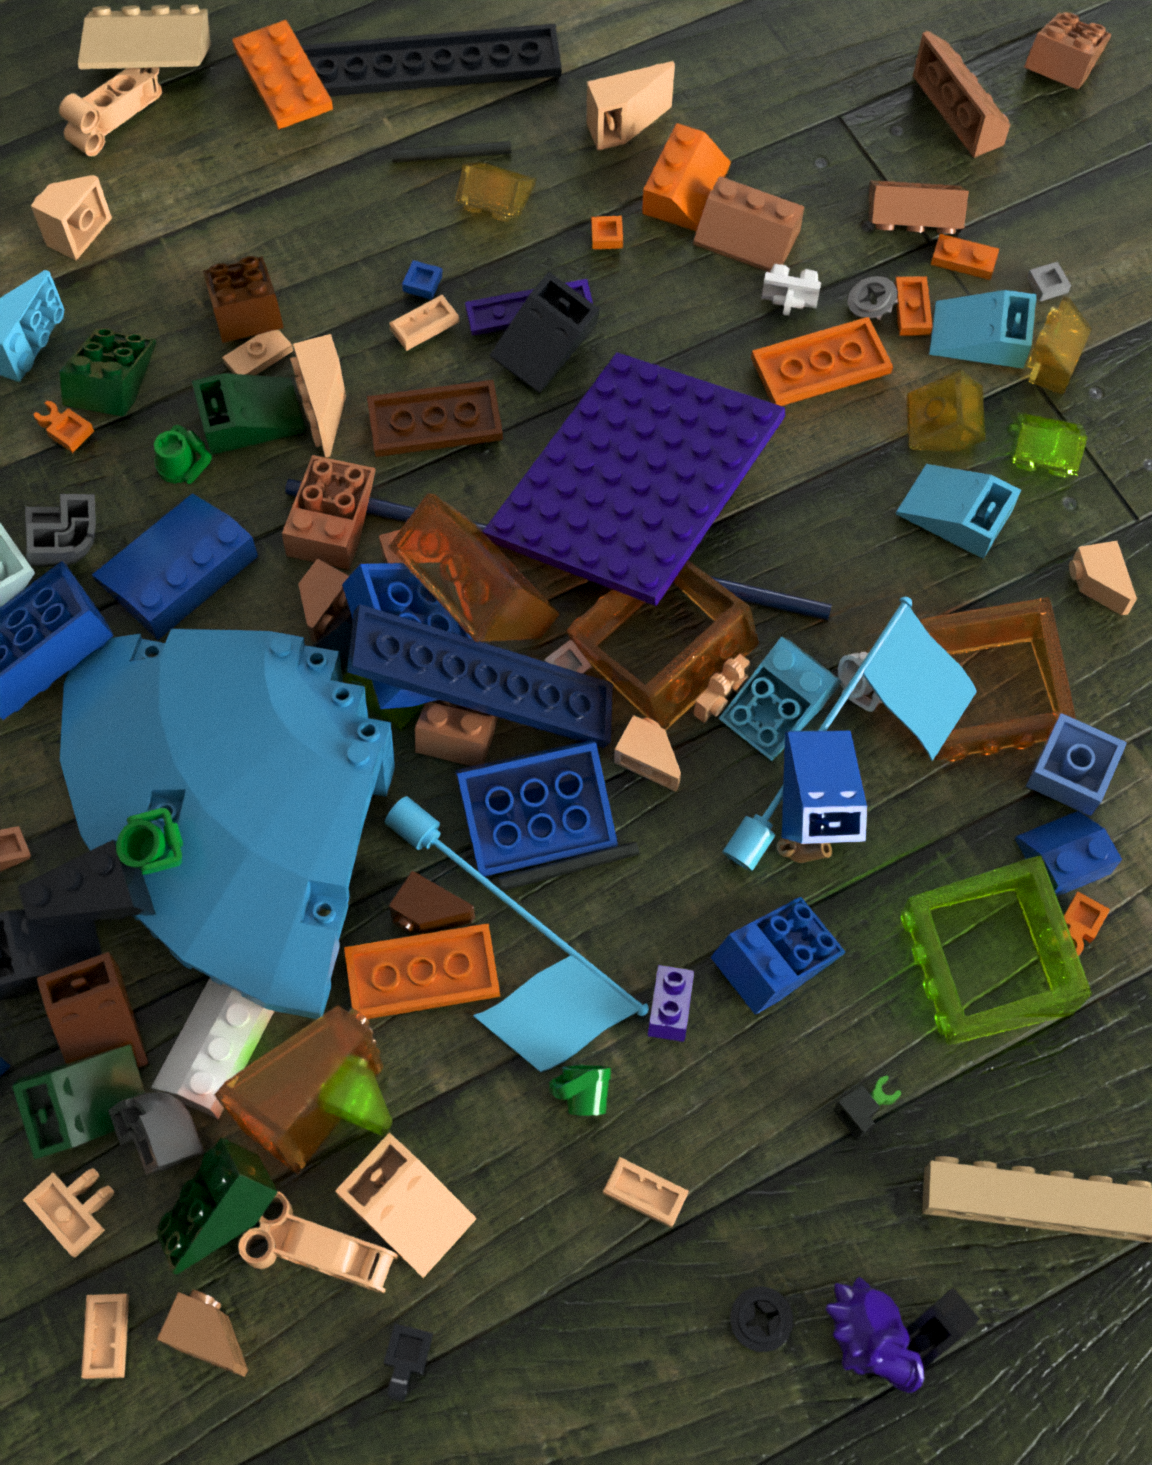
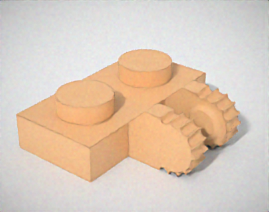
(721, 686)
(65, 1214)

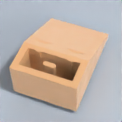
(628, 103)
(321, 388)
(405, 1205)

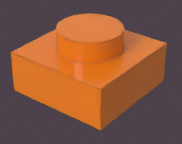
(607, 232)

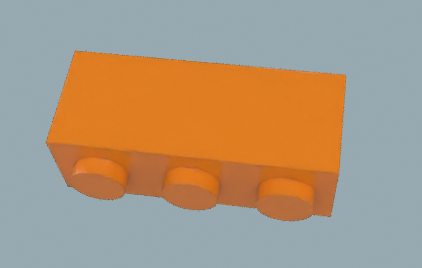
(684, 177)

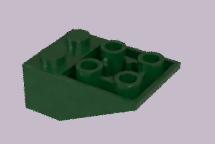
(106, 372)
(246, 410)
(73, 1099)
(215, 1205)

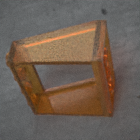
(471, 575)
(996, 628)
(689, 673)
(279, 1093)

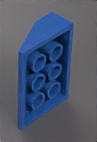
(177, 564)
(400, 593)
(45, 635)
(536, 807)

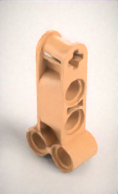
(108, 107)
(318, 1249)

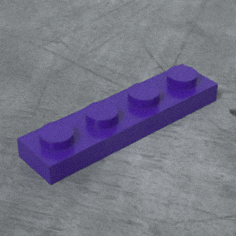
(498, 311)

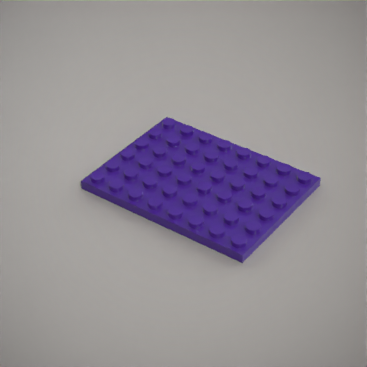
(635, 477)

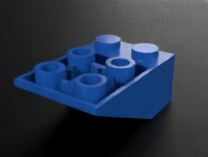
(822, 788)
(776, 954)

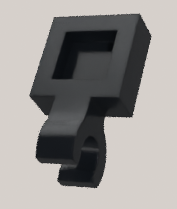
(407, 1355)

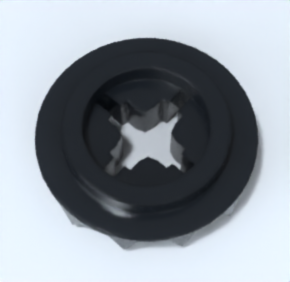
(769, 1302)

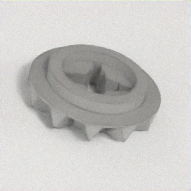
(860, 296)

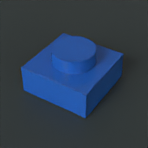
(422, 279)

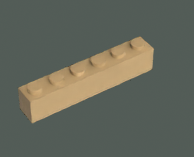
(1038, 1200)

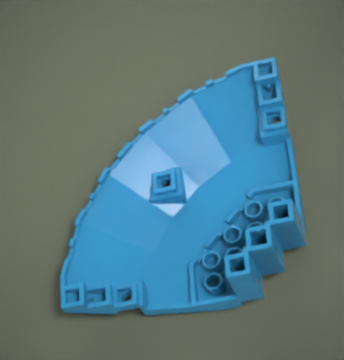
(263, 776)

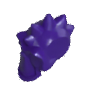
(873, 1336)

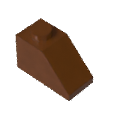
(428, 907)

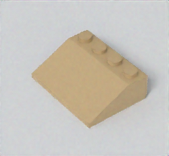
(144, 37)

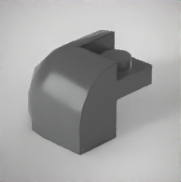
(60, 532)
(159, 1128)

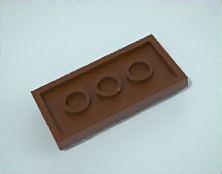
(434, 418)

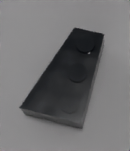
(87, 890)

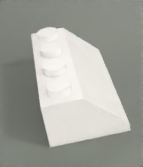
(212, 1047)

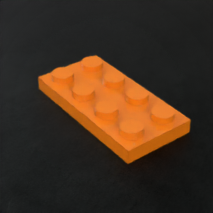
(282, 74)
(821, 362)
(422, 971)

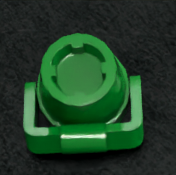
(174, 457)
(146, 846)
(583, 1088)

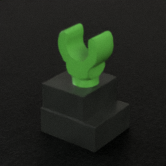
(859, 1107)

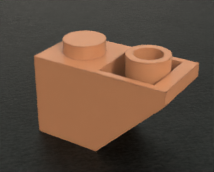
(322, 597)

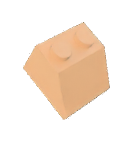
(71, 214)

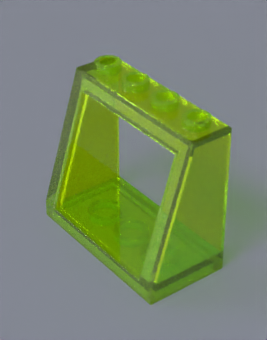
(1049, 936)

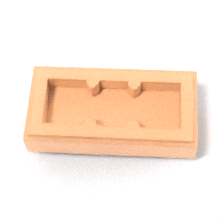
(424, 322)
(258, 353)
(645, 1192)
(105, 1336)

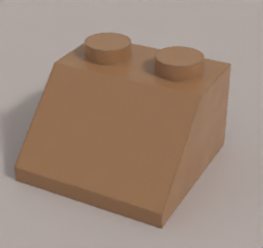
(203, 1332)

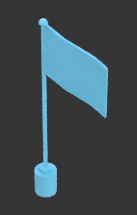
(912, 680)
(557, 1007)

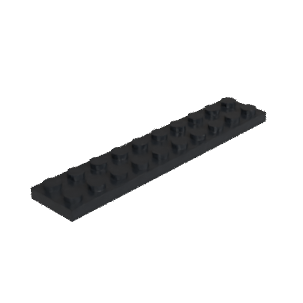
(436, 59)

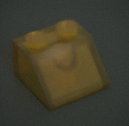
(493, 190)
(946, 414)

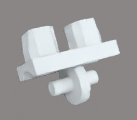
(791, 290)

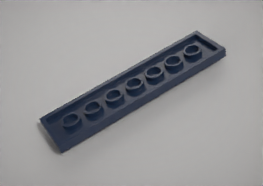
(479, 676)

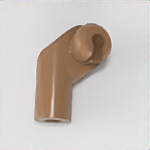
(803, 852)

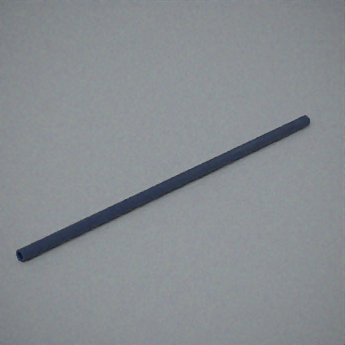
(744, 592)

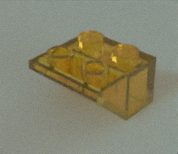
(1059, 347)

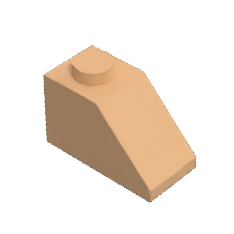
(1103, 576)
(648, 752)

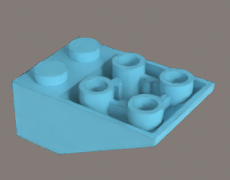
(26, 322)
(985, 328)
(960, 506)
(779, 698)

